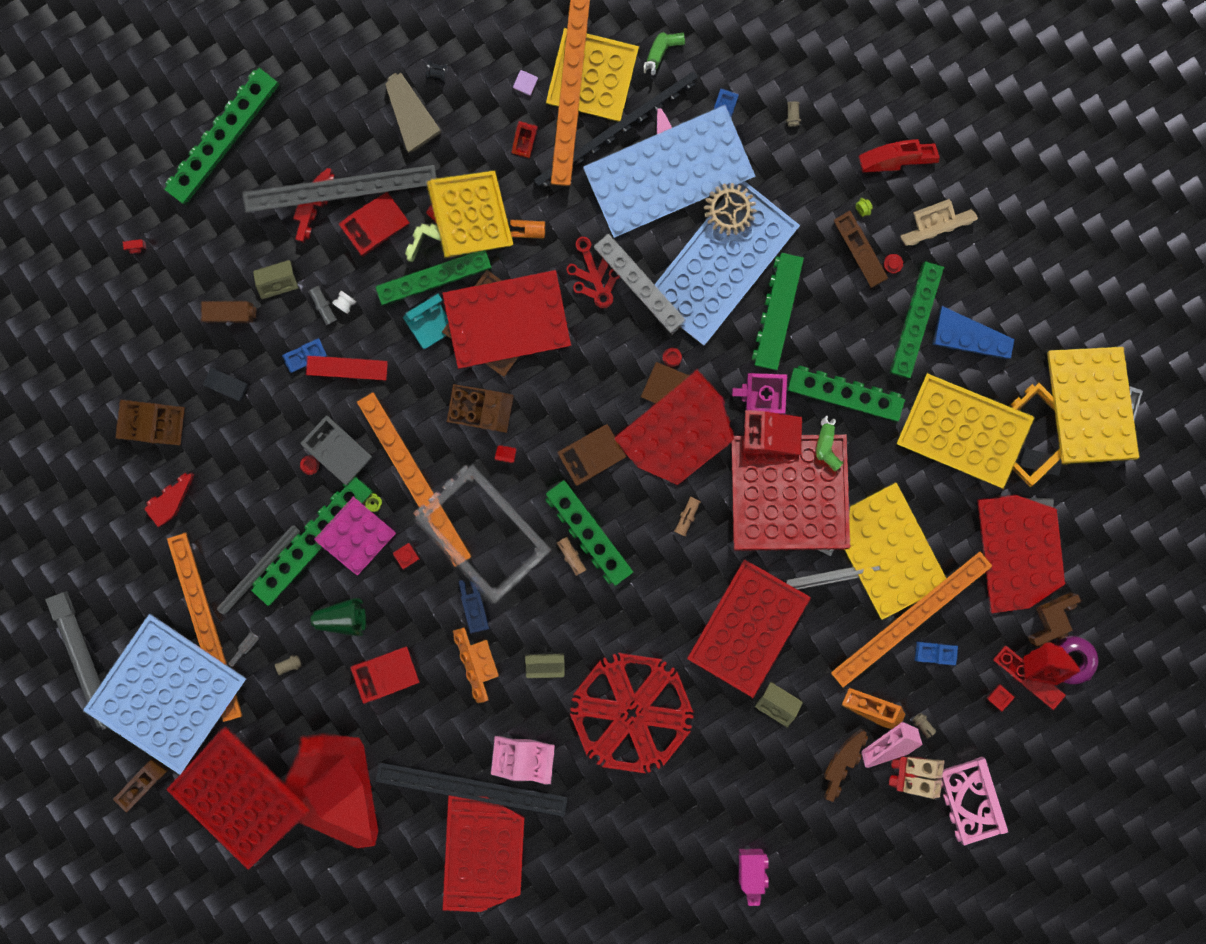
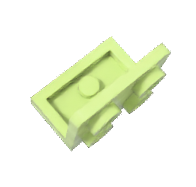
(419, 235)

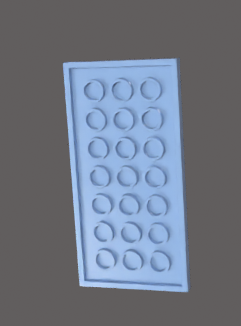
(669, 171)
(719, 268)

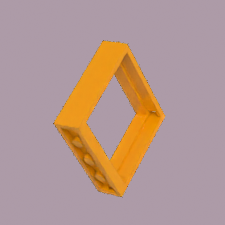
(1017, 405)

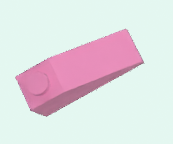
(892, 745)

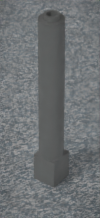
(63, 612)

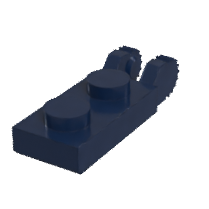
(473, 609)

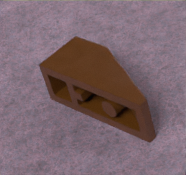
(140, 784)

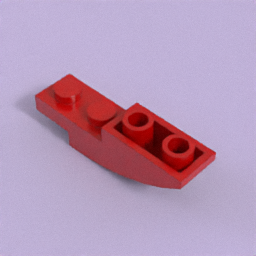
(893, 155)
(307, 212)
(1015, 667)

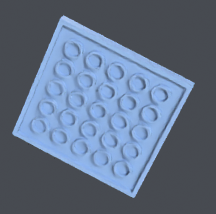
(164, 694)

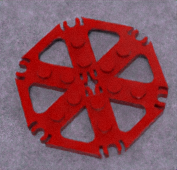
(614, 709)

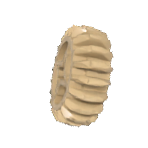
(746, 205)

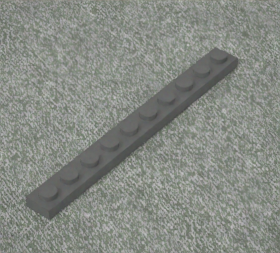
(338, 188)

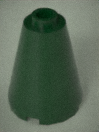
(341, 618)

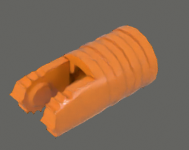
(533, 229)

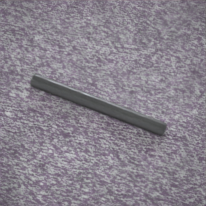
(258, 570)

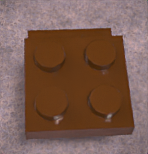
(150, 422)
(1054, 619)

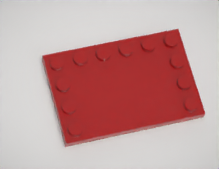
(506, 319)
(749, 628)

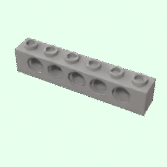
(640, 284)

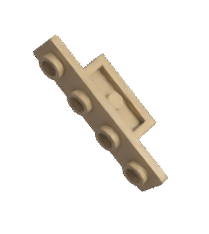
(936, 220)

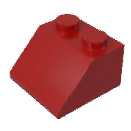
(1049, 665)

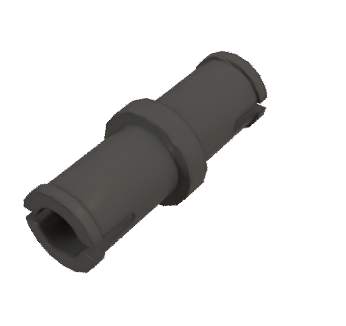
(322, 305)

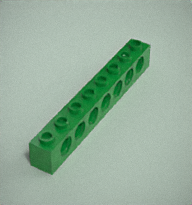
(221, 147)
(261, 587)

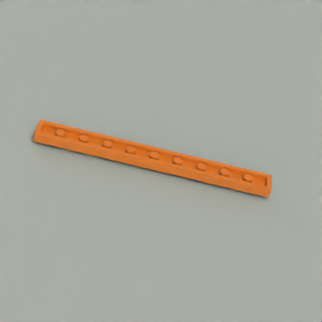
(570, 92)
(408, 469)
(199, 608)
(911, 619)

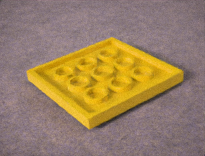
(604, 78)
(470, 213)

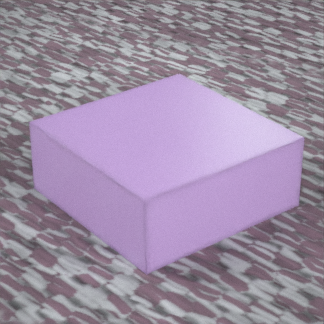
(525, 82)

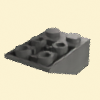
(336, 450)

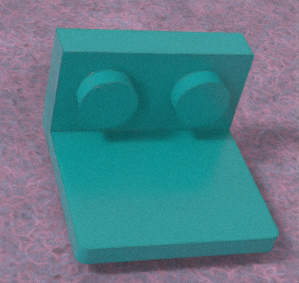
(427, 321)

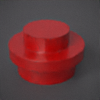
(893, 263)
(672, 357)
(309, 465)

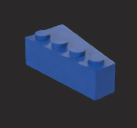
(964, 334)

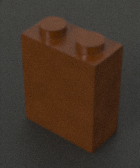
(228, 312)

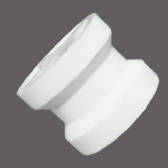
(344, 302)

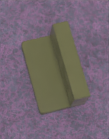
(275, 279)
(544, 665)
(779, 704)

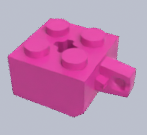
(756, 384)
(752, 874)

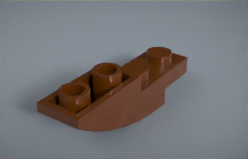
(860, 249)
(848, 756)

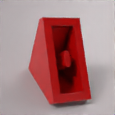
(524, 139)

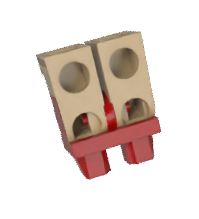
(910, 775)

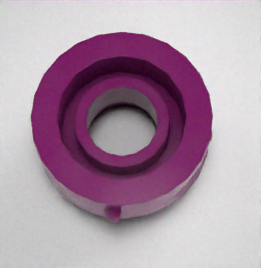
(1088, 654)

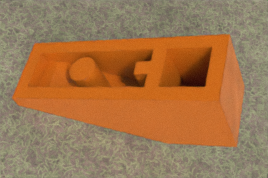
(874, 709)

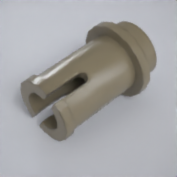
(793, 113)
(287, 665)
(921, 721)

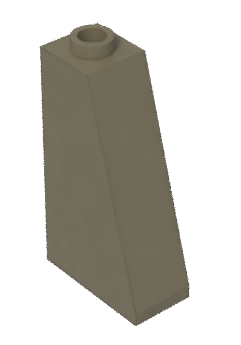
(413, 118)

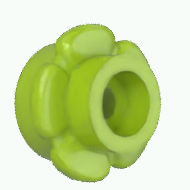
(864, 207)
(377, 502)

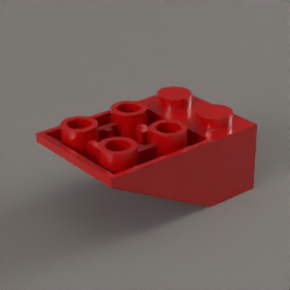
(374, 223)
(772, 433)
(384, 674)

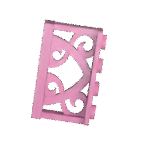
(993, 817)

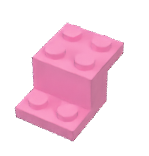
(522, 760)

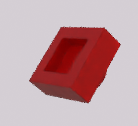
(134, 246)
(406, 555)
(1000, 697)

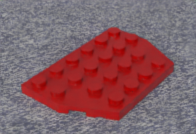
(679, 431)
(1023, 549)
(481, 855)

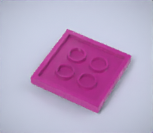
(355, 536)

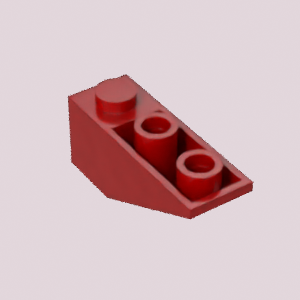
(168, 504)

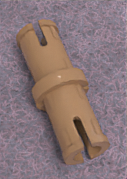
(691, 507)
(571, 556)

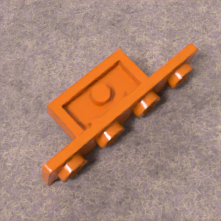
(477, 662)

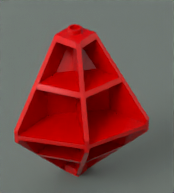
(335, 788)

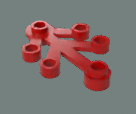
(595, 276)

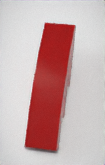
(346, 368)

